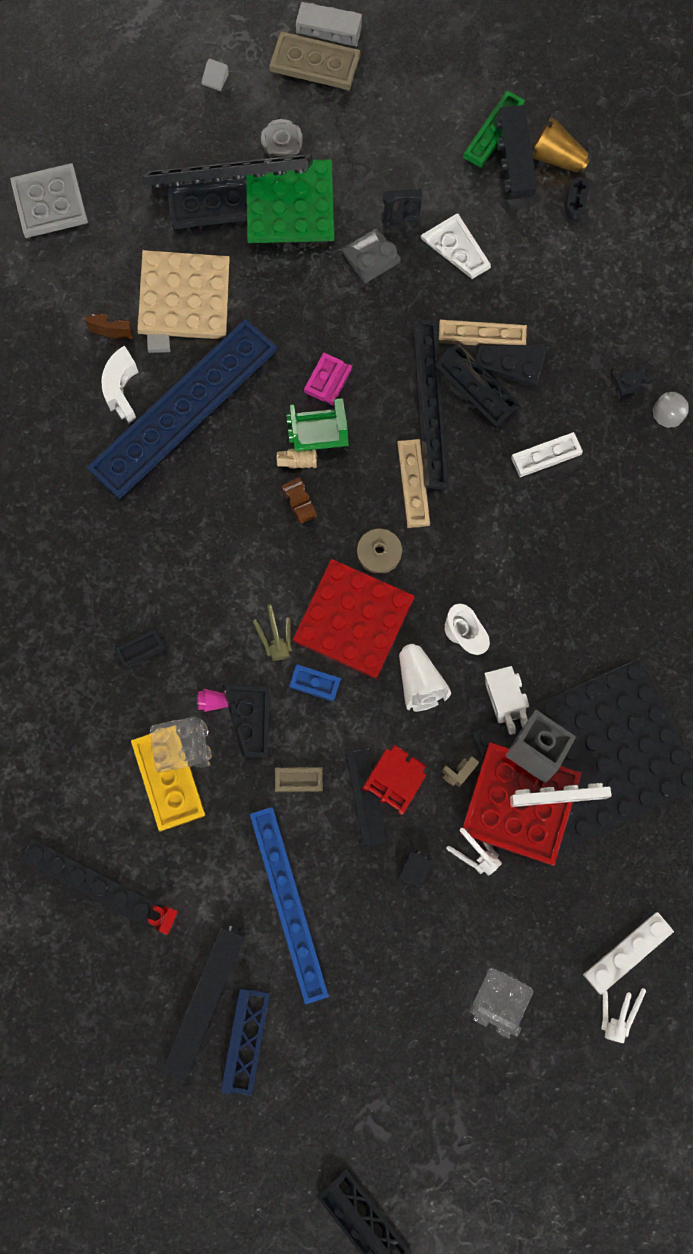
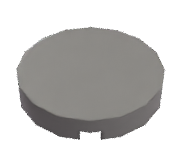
(281, 139)

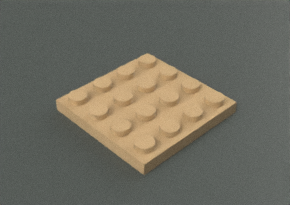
(183, 295)

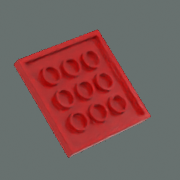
(353, 619)
(524, 830)

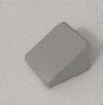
(215, 74)

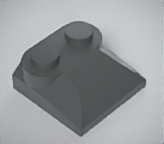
(371, 255)

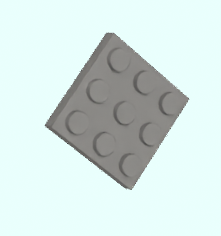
(48, 200)

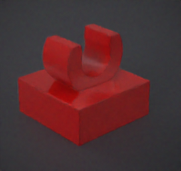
(165, 919)

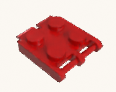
(396, 778)

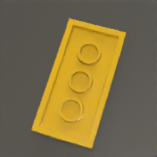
(170, 793)

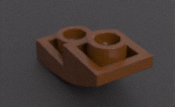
(100, 325)

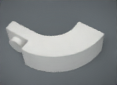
(114, 377)

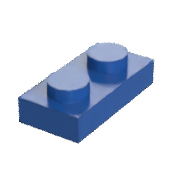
(315, 683)

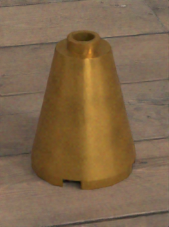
(560, 148)

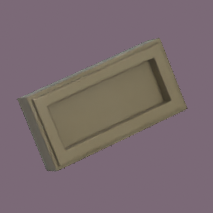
(299, 779)

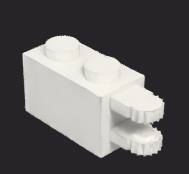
(507, 697)

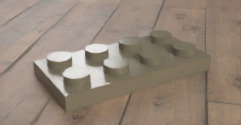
(314, 60)

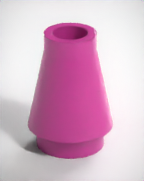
(211, 700)

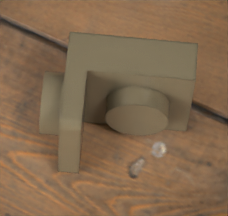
(465, 768)

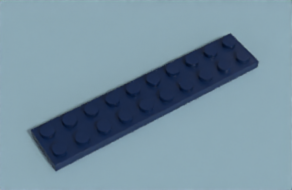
(182, 409)

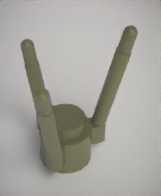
(278, 649)

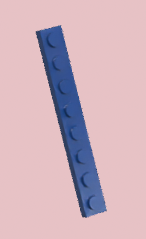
(289, 906)

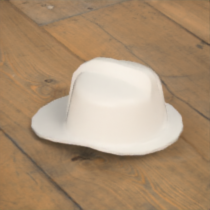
(466, 630)

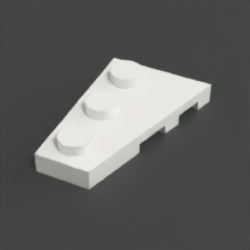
(457, 246)

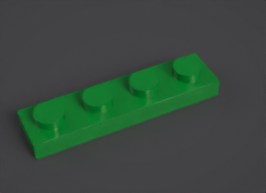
(486, 139)

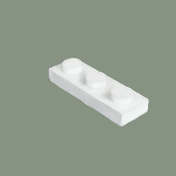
(546, 454)

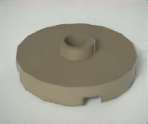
(379, 562)

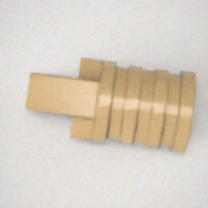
(297, 459)

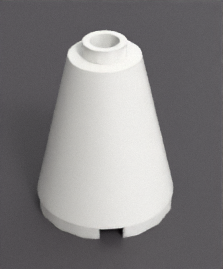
(421, 680)

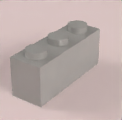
(329, 24)

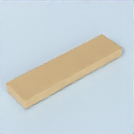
(481, 333)
(413, 483)

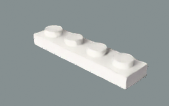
(570, 794)
(628, 953)

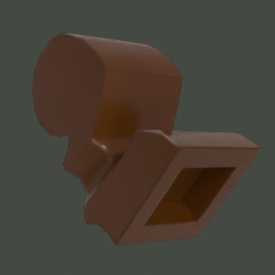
(299, 500)

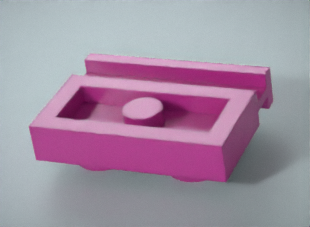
(328, 379)

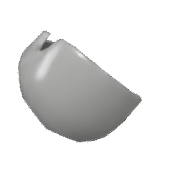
(670, 409)

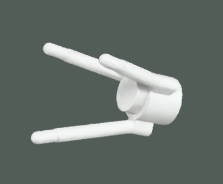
(487, 860)
(618, 1029)

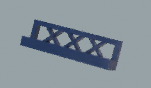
(236, 1040)

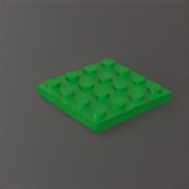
(291, 206)

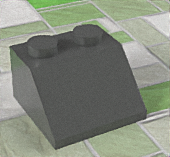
(540, 746)

